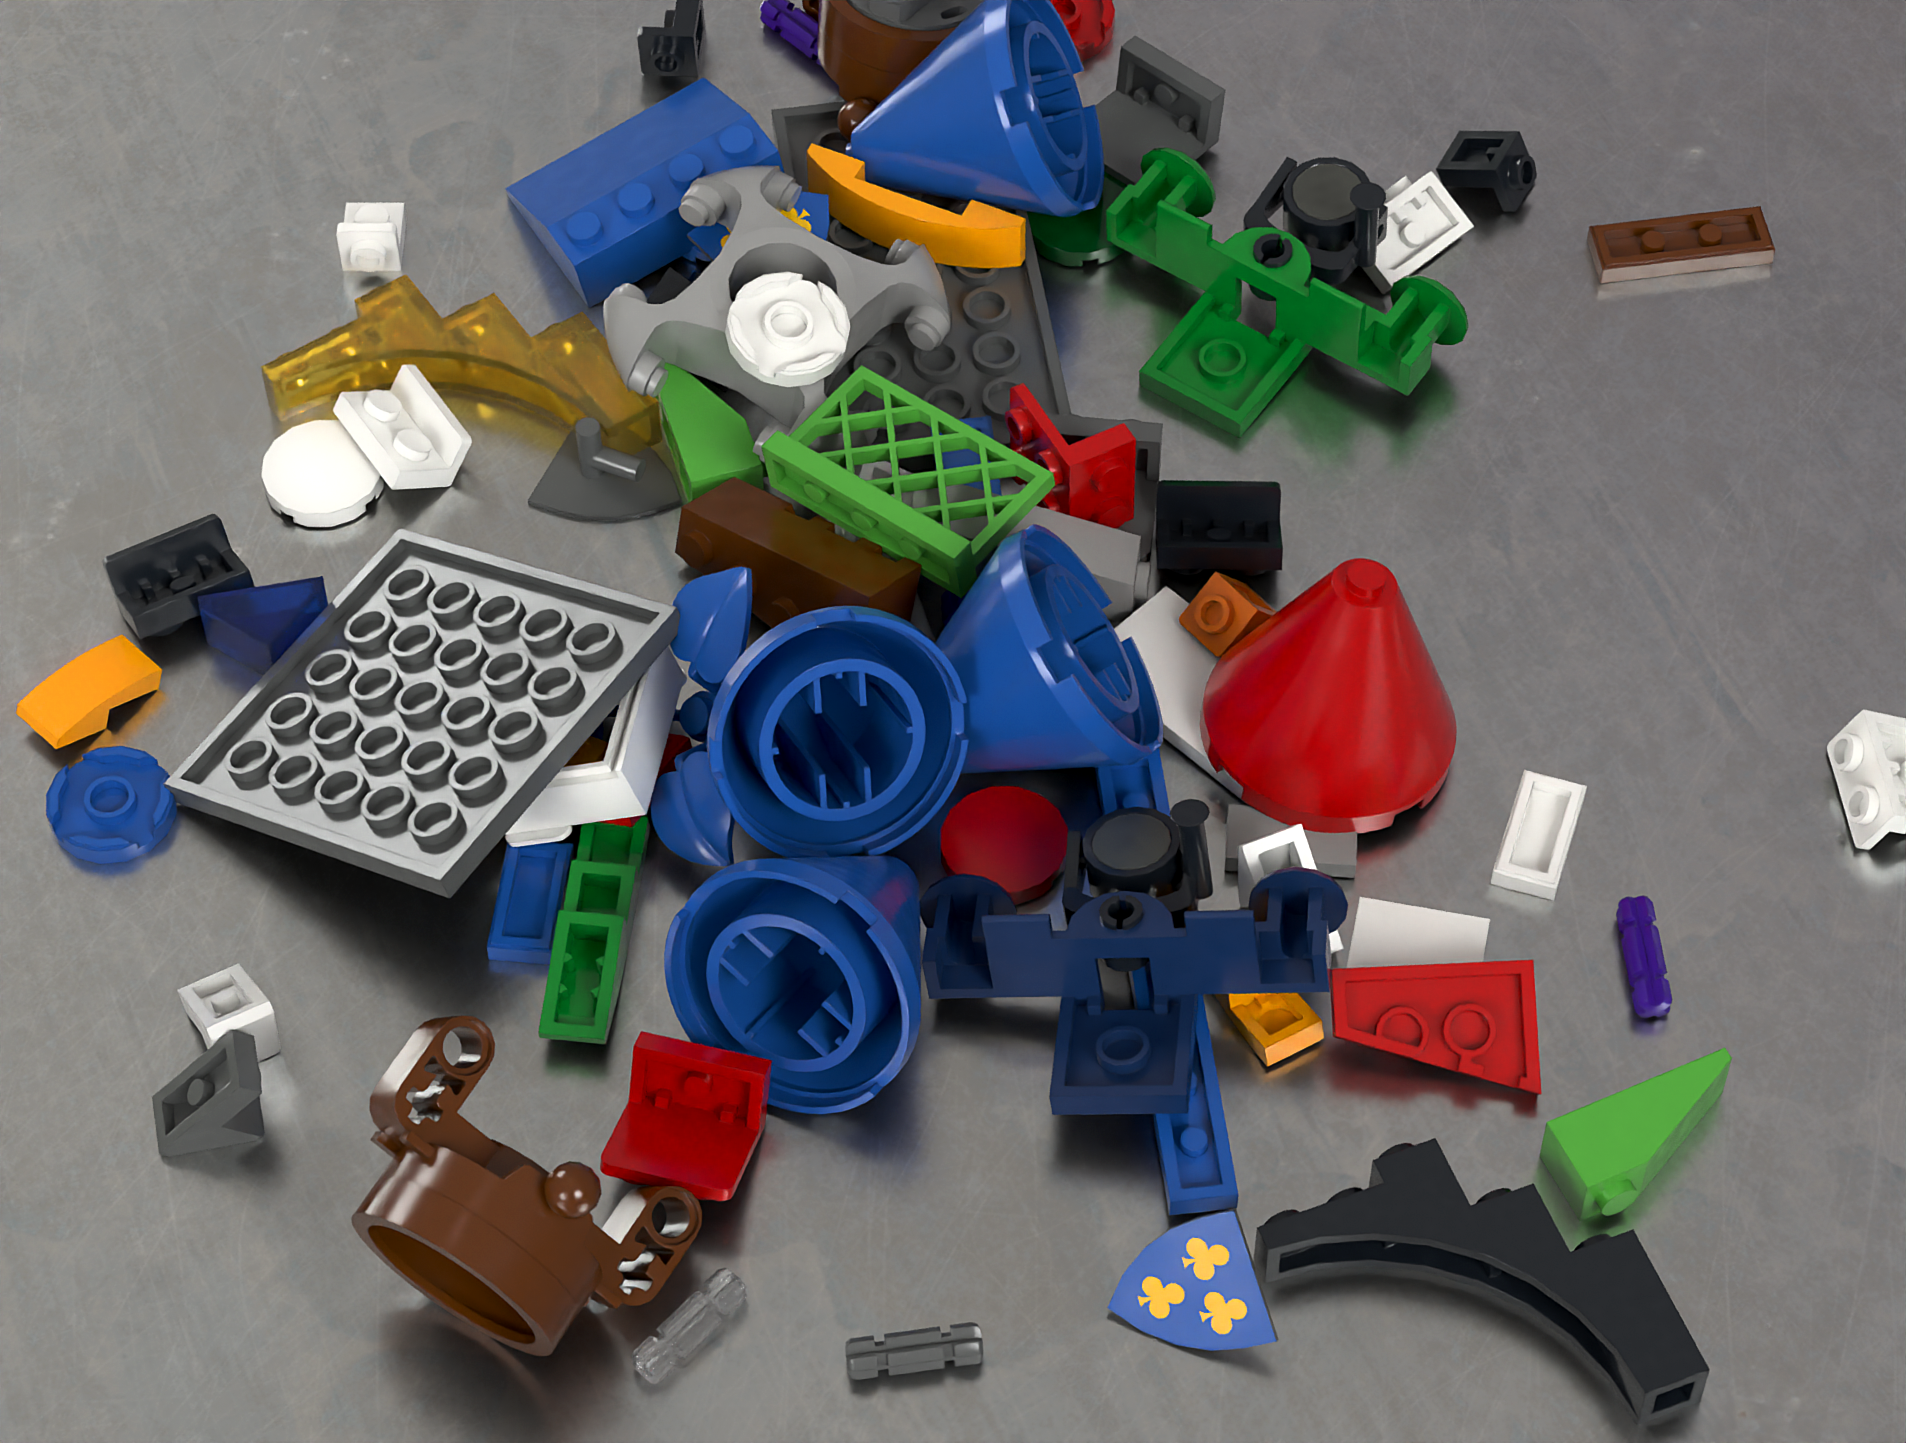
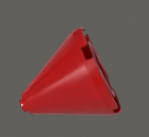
(1332, 708)

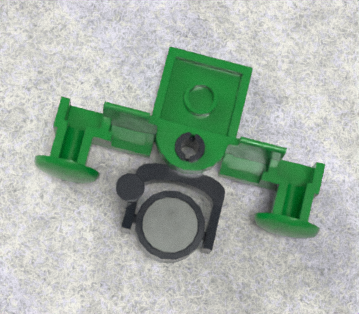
(1329, 229)

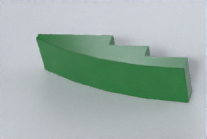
(594, 932)

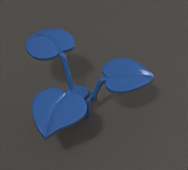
(712, 637)

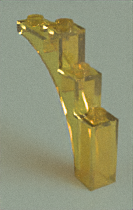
(474, 350)

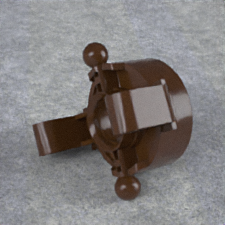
(489, 1225)

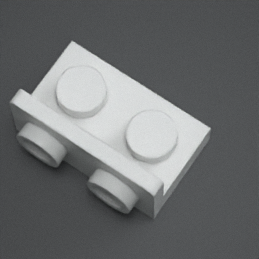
(1419, 227)
(406, 431)
(1871, 775)

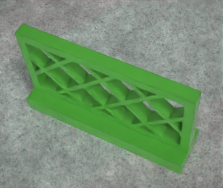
(868, 507)

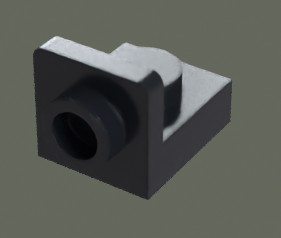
(677, 45)
(1490, 160)

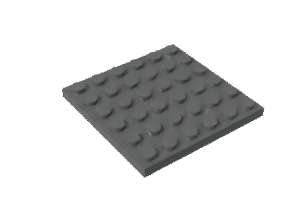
(425, 709)

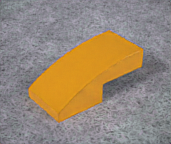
(82, 692)
(1273, 1023)

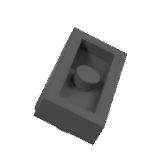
(212, 1100)

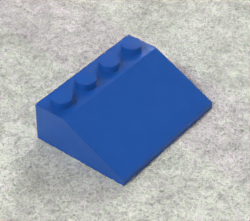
(615, 201)

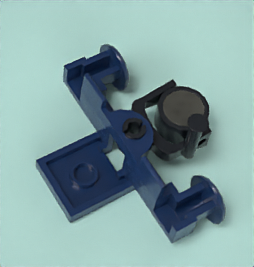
(1142, 911)

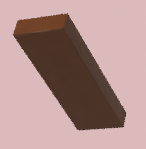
(1680, 244)

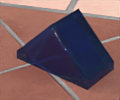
(263, 620)

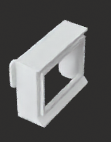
(626, 777)

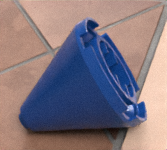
(991, 118)
(1046, 666)
(837, 733)
(804, 970)

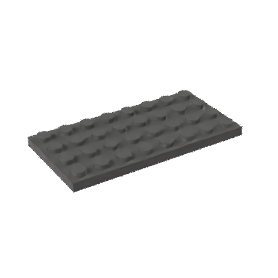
(996, 314)

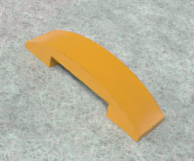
(975, 239)

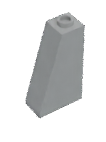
(1106, 551)

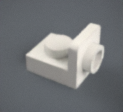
(372, 237)

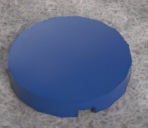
(110, 805)

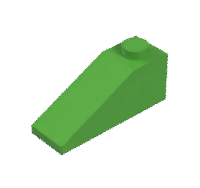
(705, 436)
(1620, 1143)

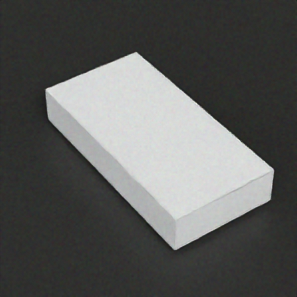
(1538, 835)

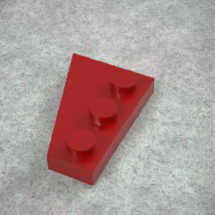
(1445, 1015)

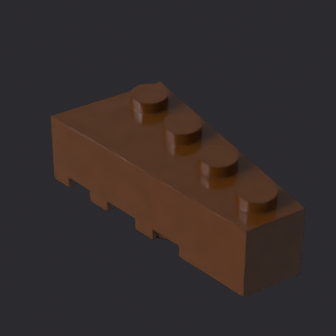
(792, 560)

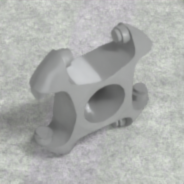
(761, 242)

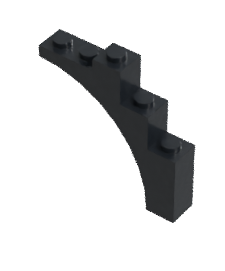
(1507, 1244)

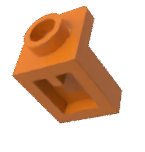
(1224, 613)

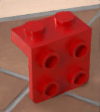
(1090, 476)
(689, 1117)

